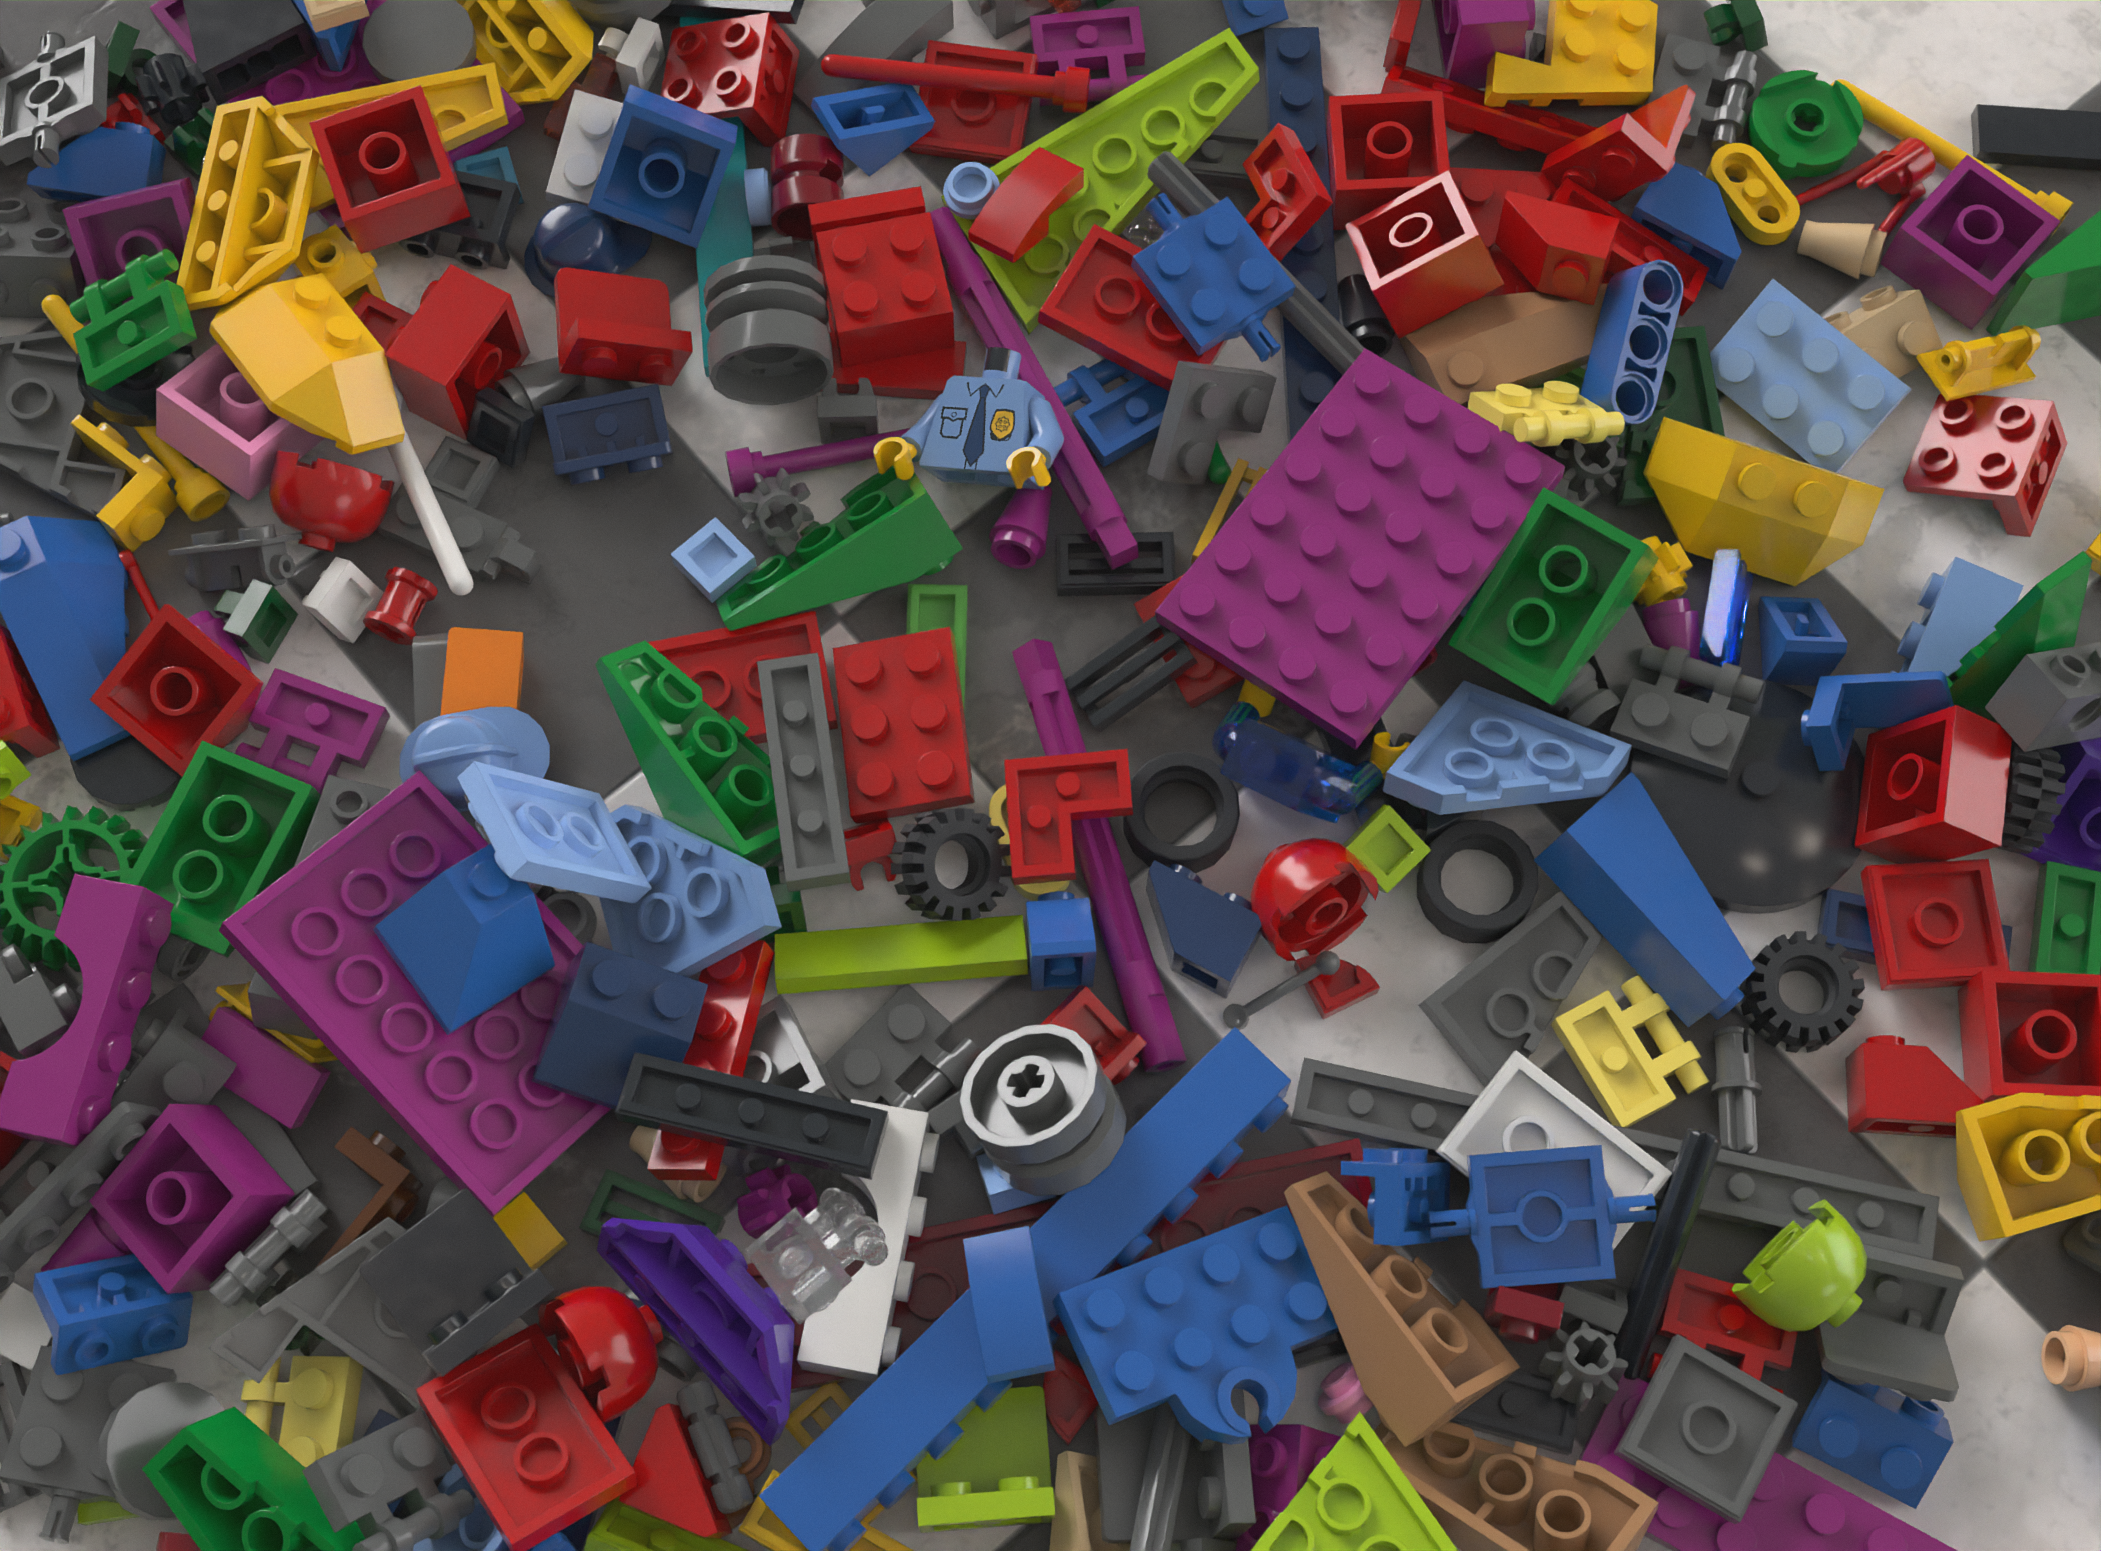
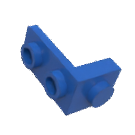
(1867, 702)

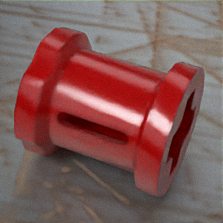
(400, 606)

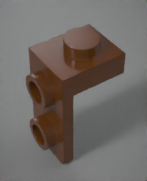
(380, 1161)

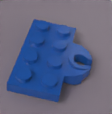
(1201, 1326)

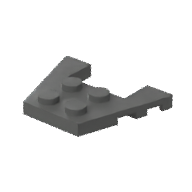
(35, 417)
(343, 1311)

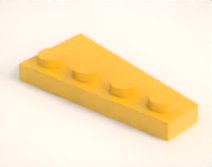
(463, 101)

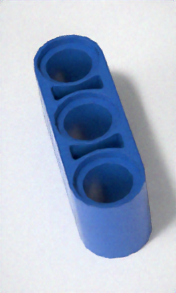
(1649, 327)

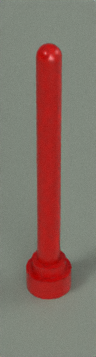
(1065, 88)

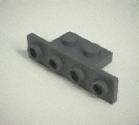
(52, 1181)

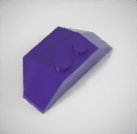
(712, 1310)

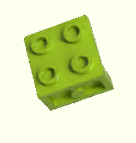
(993, 1472)

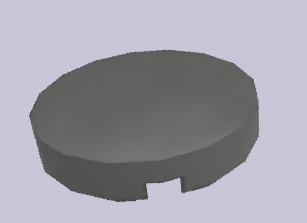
(418, 39)
(139, 1432)

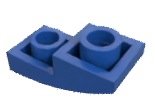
(1008, 1304)

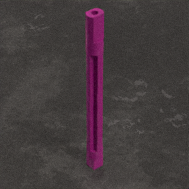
(998, 328)
(1103, 869)

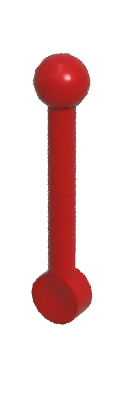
(133, 568)

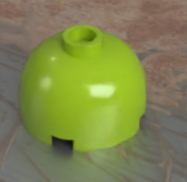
(1807, 1273)

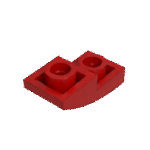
(1021, 206)

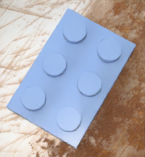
(1804, 379)
(552, 833)

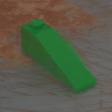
(877, 542)
(2038, 623)
(691, 756)

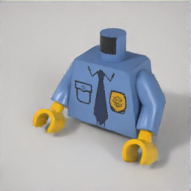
(981, 431)

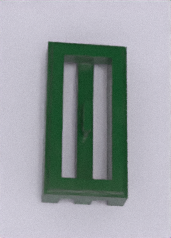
(614, 1180)

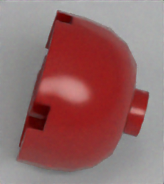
(327, 500)
(1311, 896)
(604, 1345)

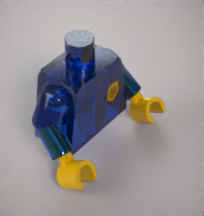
(1292, 768)

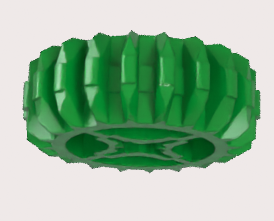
(43, 871)

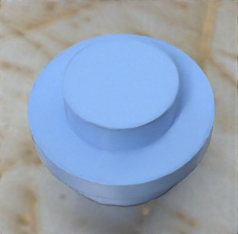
(969, 189)

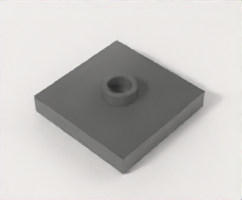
(1706, 1429)

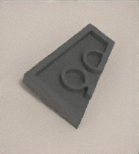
(1514, 987)

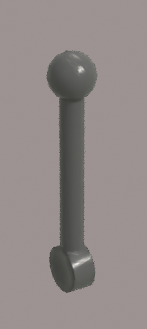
(1238, 1015)

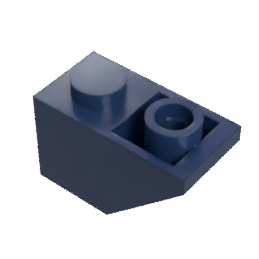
(1201, 930)

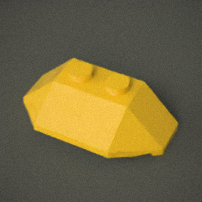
(533, 44)
(247, 204)
(312, 362)
(1770, 507)

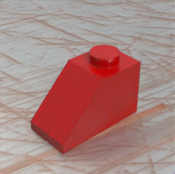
(1557, 245)
(1903, 1090)

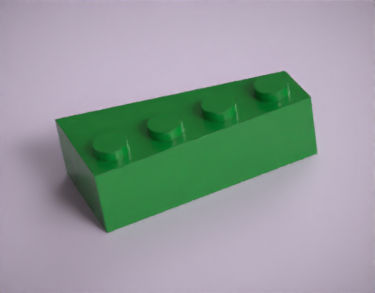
(242, 1490)

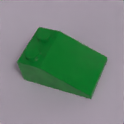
(2057, 286)
(1553, 596)
(223, 841)

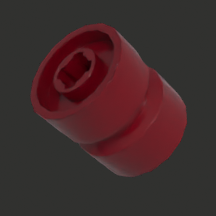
(803, 173)

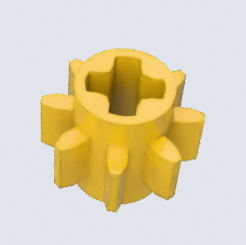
(1668, 574)

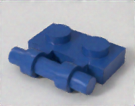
(1113, 420)

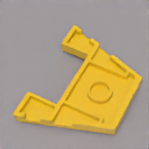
(1592, 54)

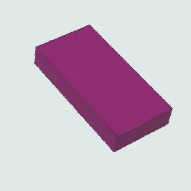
(266, 1068)

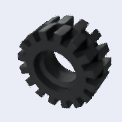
(2031, 798)
(983, 857)
(1822, 963)

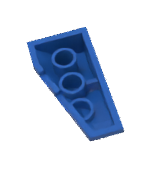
(67, 619)

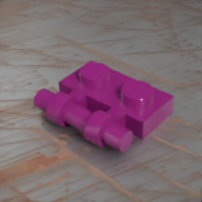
(1090, 40)
(317, 719)

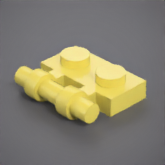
(1546, 414)
(1616, 1062)
(317, 1403)

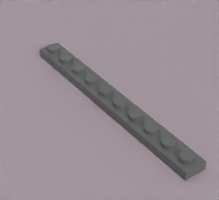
(1739, 1189)

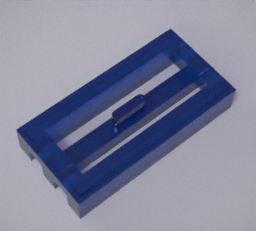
(1726, 609)

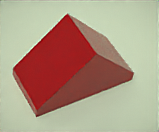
(672, 1478)

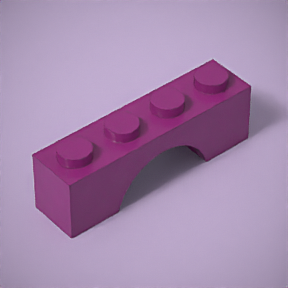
(70, 1086)

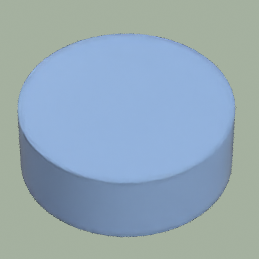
(758, 196)

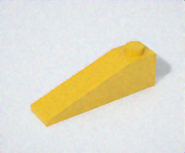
(2029, 1161)

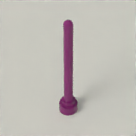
(743, 463)

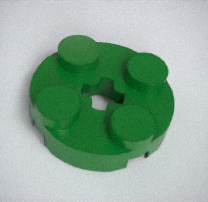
(1797, 151)

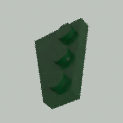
(1686, 396)

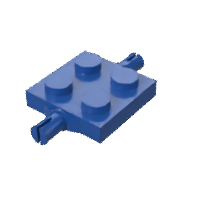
(1213, 276)
(1541, 1216)

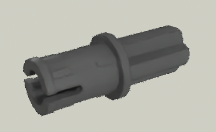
(1736, 1088)

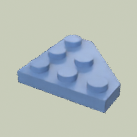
(1502, 754)
(699, 902)

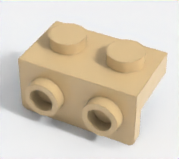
(1890, 328)

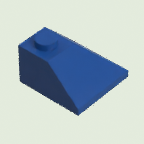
(468, 939)

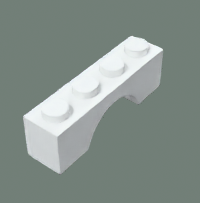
(855, 1331)

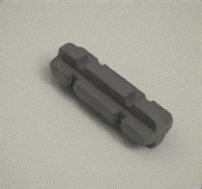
(714, 1447)

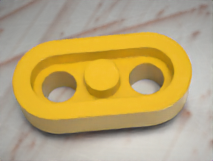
(1756, 196)

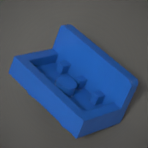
(1875, 1436)

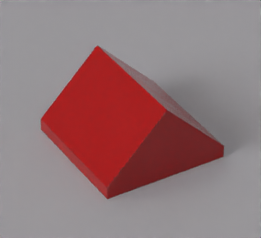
(178, 690)

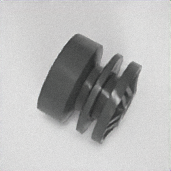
(768, 330)

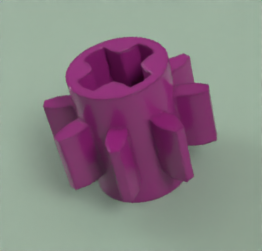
(773, 1197)

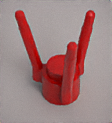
(1894, 171)

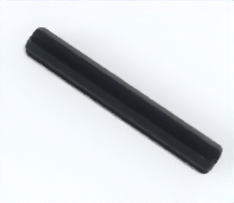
(1665, 1247)

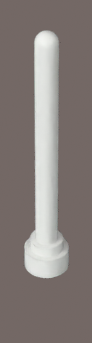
(429, 512)

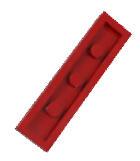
(1514, 125)
(720, 1045)

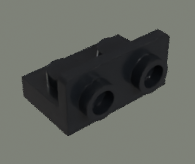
(482, 236)

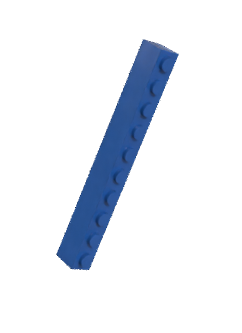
(1083, 1236)

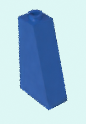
(1649, 902)

